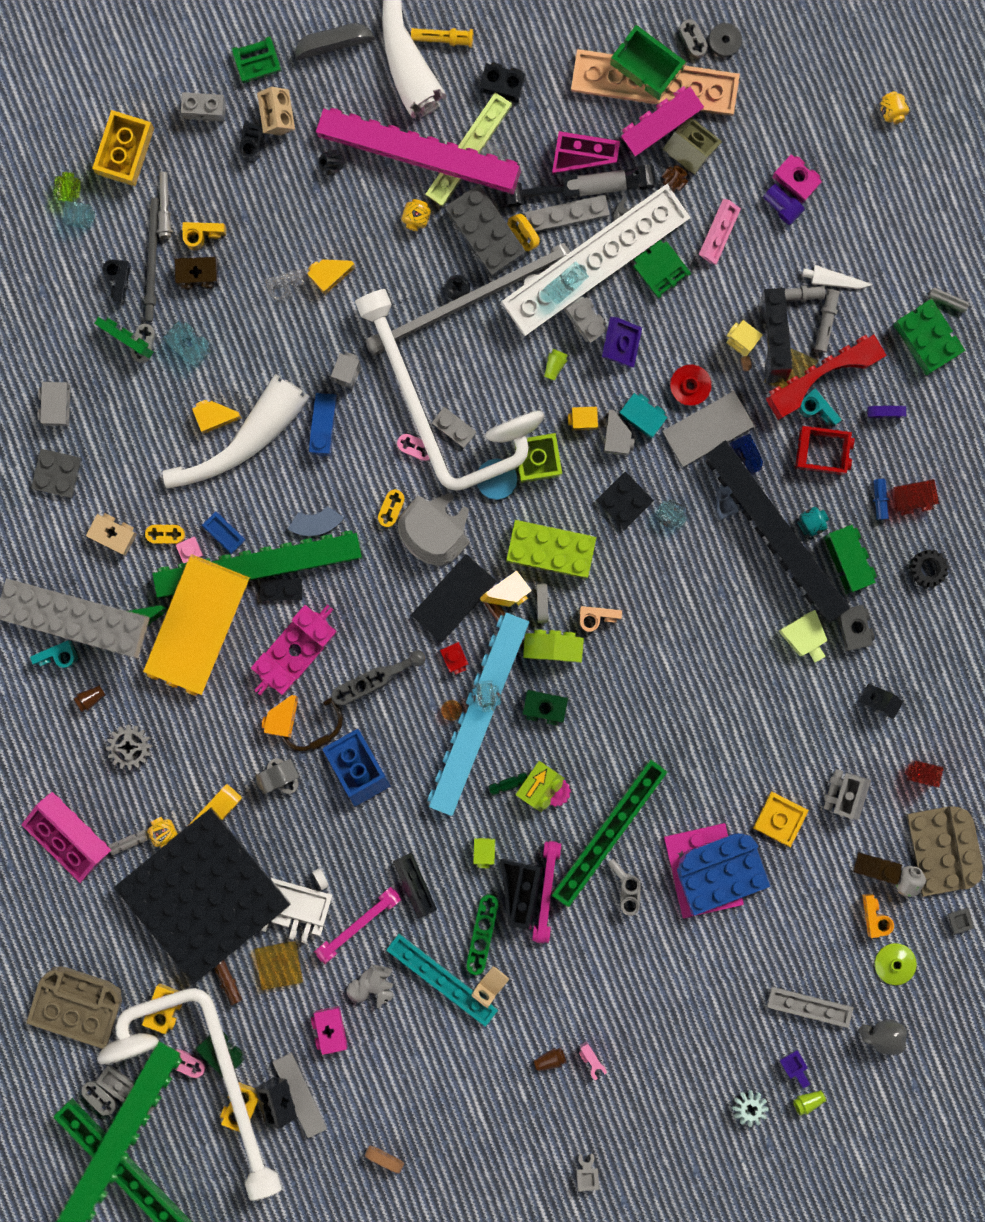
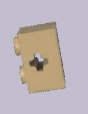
(101, 527)

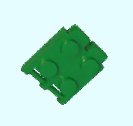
(660, 267)

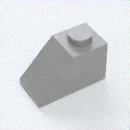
(617, 436)

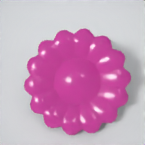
(561, 796)

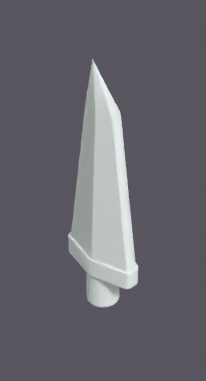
(826, 277)

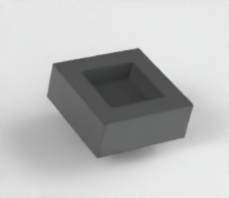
(960, 920)

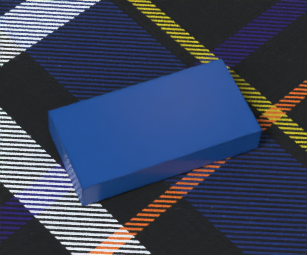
(223, 532)

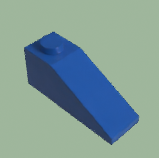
(322, 424)

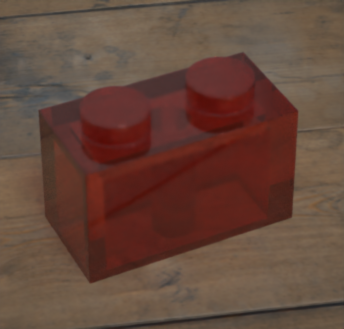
(914, 496)

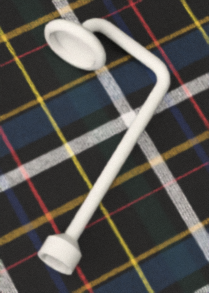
(375, 309)
(261, 1180)

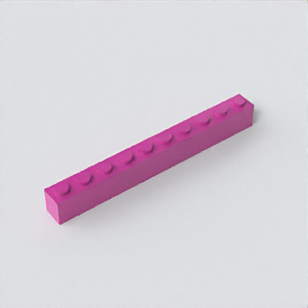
(418, 150)

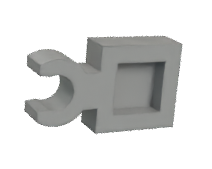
(587, 1177)

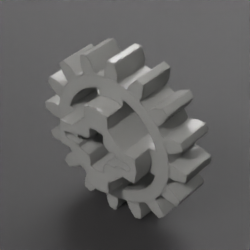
(129, 757)

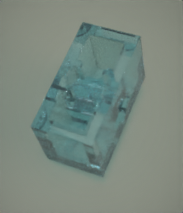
(178, 335)

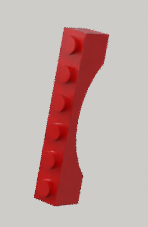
(859, 356)

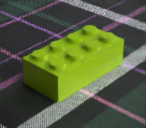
(551, 549)

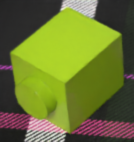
(484, 852)

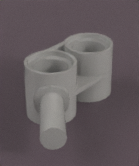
(626, 894)

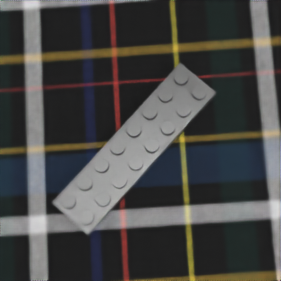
(73, 618)

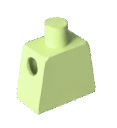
(806, 635)

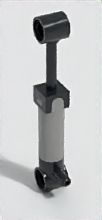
(573, 186)

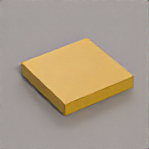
(780, 819)

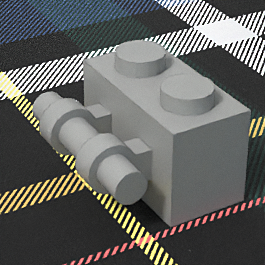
(851, 795)

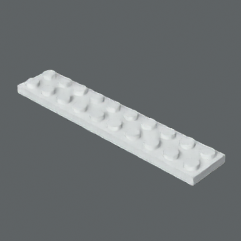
(599, 257)

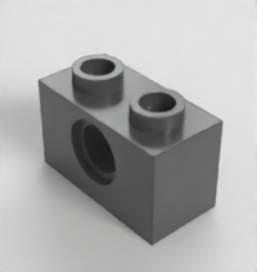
(856, 640)

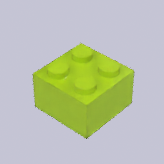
(542, 459)

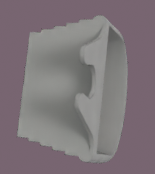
(431, 532)

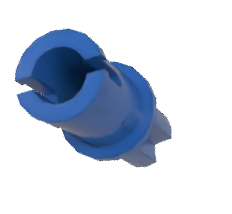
(881, 499)

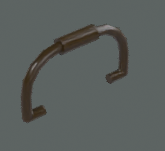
(323, 740)

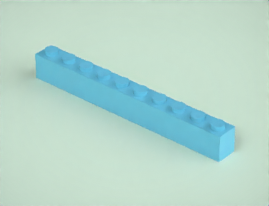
(474, 721)

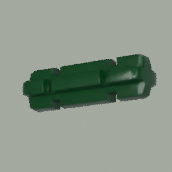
(507, 784)

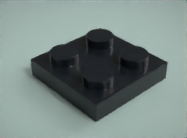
(624, 500)

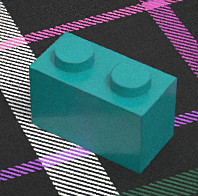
(643, 415)

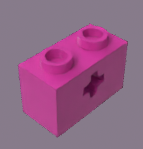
(337, 1039)

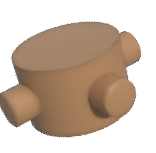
(746, 363)

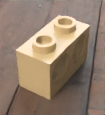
(276, 111)

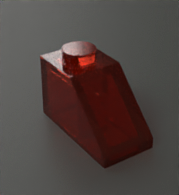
(924, 773)

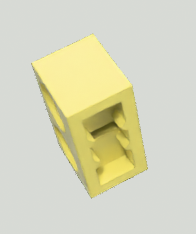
(743, 337)

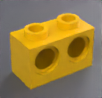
(150, 1020)
(250, 1107)

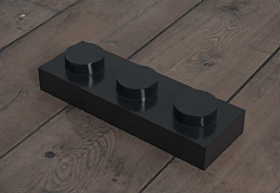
(414, 885)

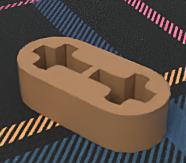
(384, 1159)

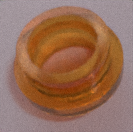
(451, 710)

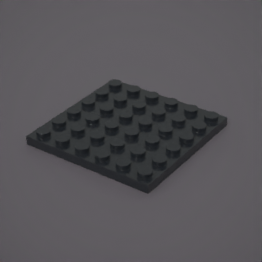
(202, 895)

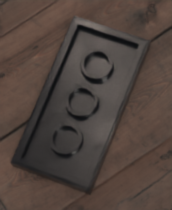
(453, 598)

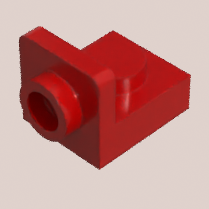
(454, 658)

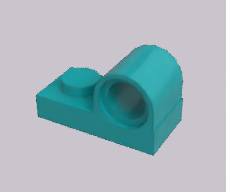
(828, 415)
(55, 652)

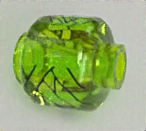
(66, 187)

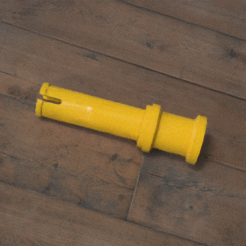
(453, 37)

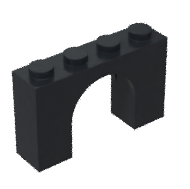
(774, 314)

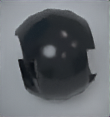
(459, 280)

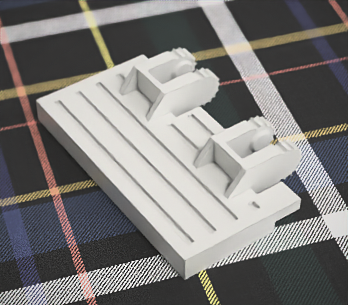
(306, 907)

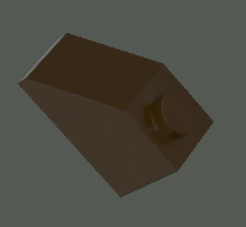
(877, 868)

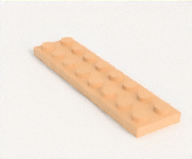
(597, 77)

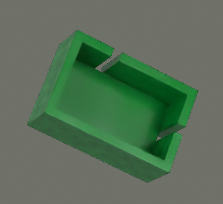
(647, 62)
(928, 337)
(850, 558)

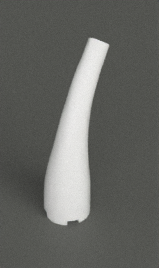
(409, 70)
(268, 418)

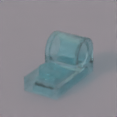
(566, 283)

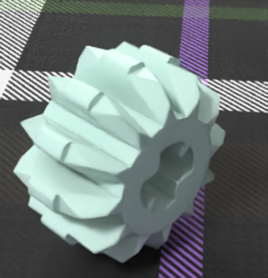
(746, 1115)

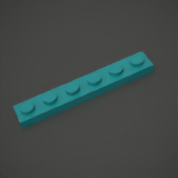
(440, 979)

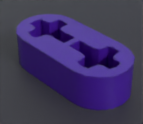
(886, 411)

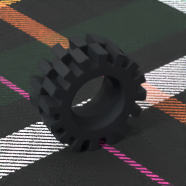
(937, 559)

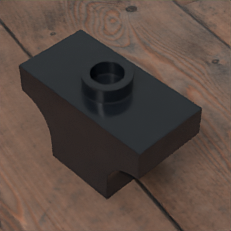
(881, 701)

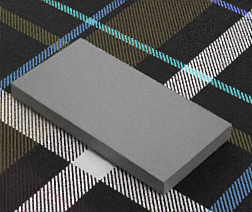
(708, 428)

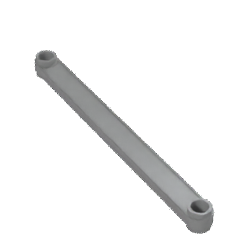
(375, 343)

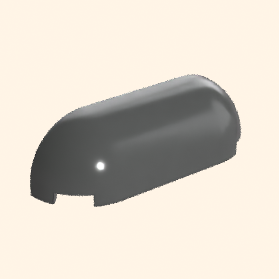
(332, 40)

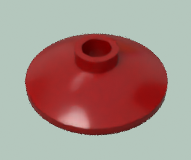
(690, 374)

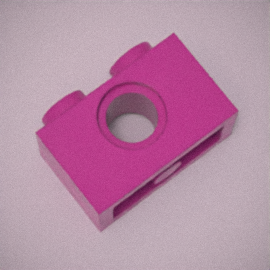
(799, 190)

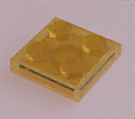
(279, 965)

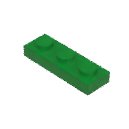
(124, 336)

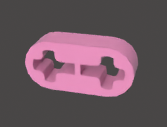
(412, 451)
(191, 1059)

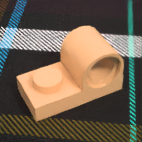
(609, 615)

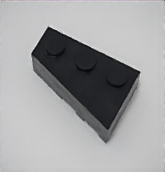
(521, 890)

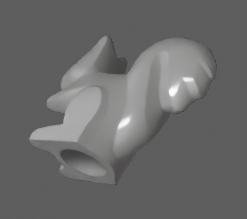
(372, 981)

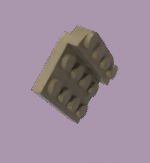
(945, 849)
(76, 1006)

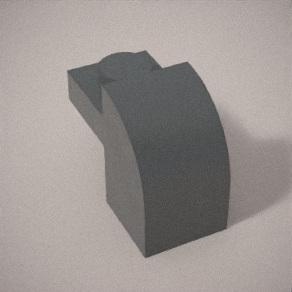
(276, 776)

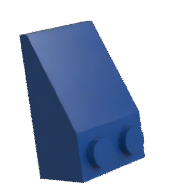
(356, 767)

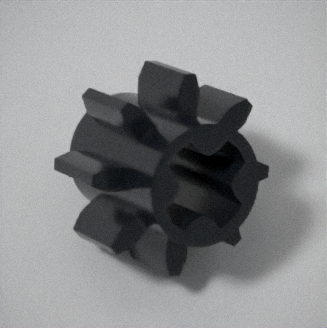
(331, 162)

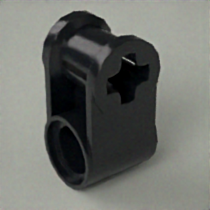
(251, 137)

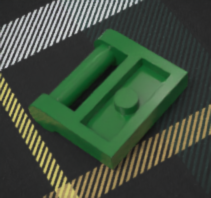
(259, 65)

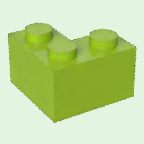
(553, 646)

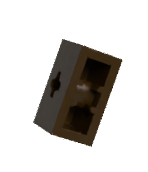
(187, 267)

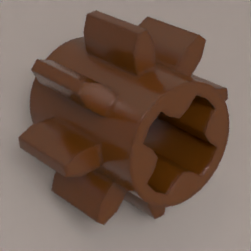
(675, 178)

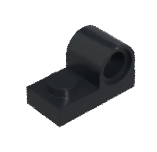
(121, 279)

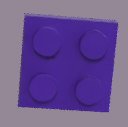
(622, 342)

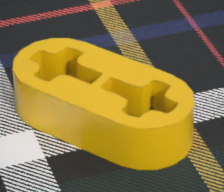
(523, 232)
(386, 506)
(165, 529)

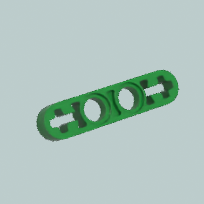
(478, 933)

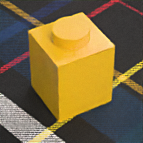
(583, 418)

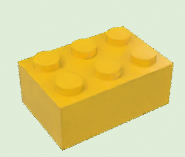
(123, 148)

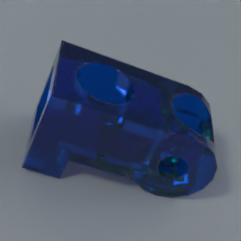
(749, 453)

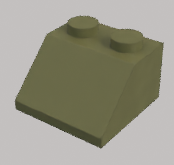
(692, 145)

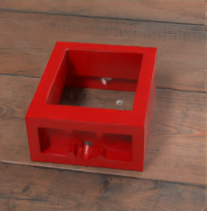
(802, 450)

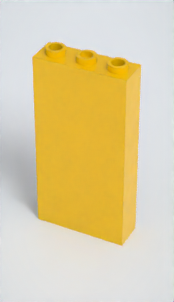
(196, 625)

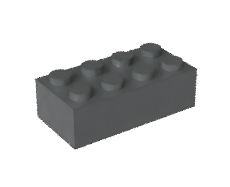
(485, 231)

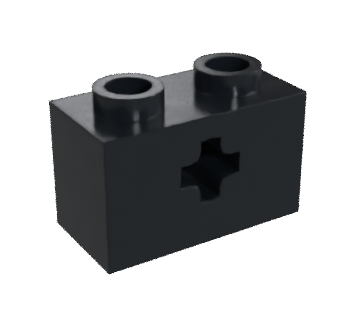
(276, 1103)

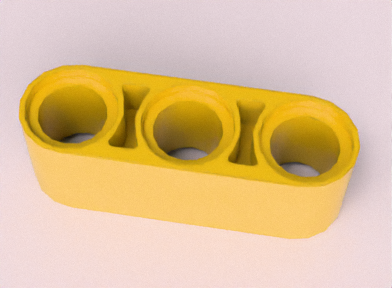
(223, 802)

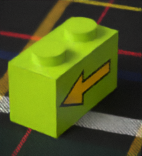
(540, 786)

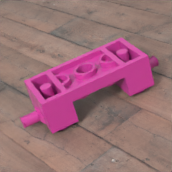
(281, 669)

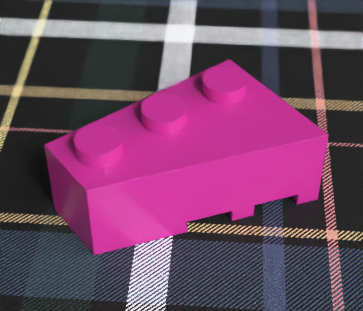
(583, 152)

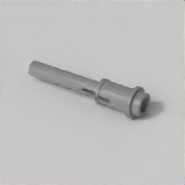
(164, 215)

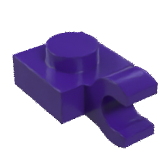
(794, 1066)

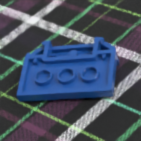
(721, 872)

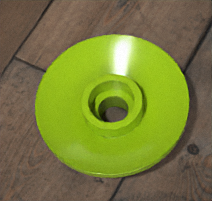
(888, 956)

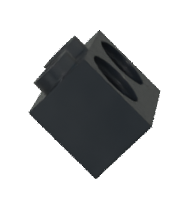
(501, 86)

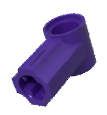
(787, 208)

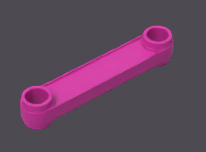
(552, 852)
(387, 900)

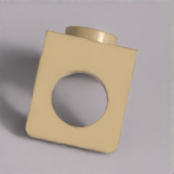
(490, 986)

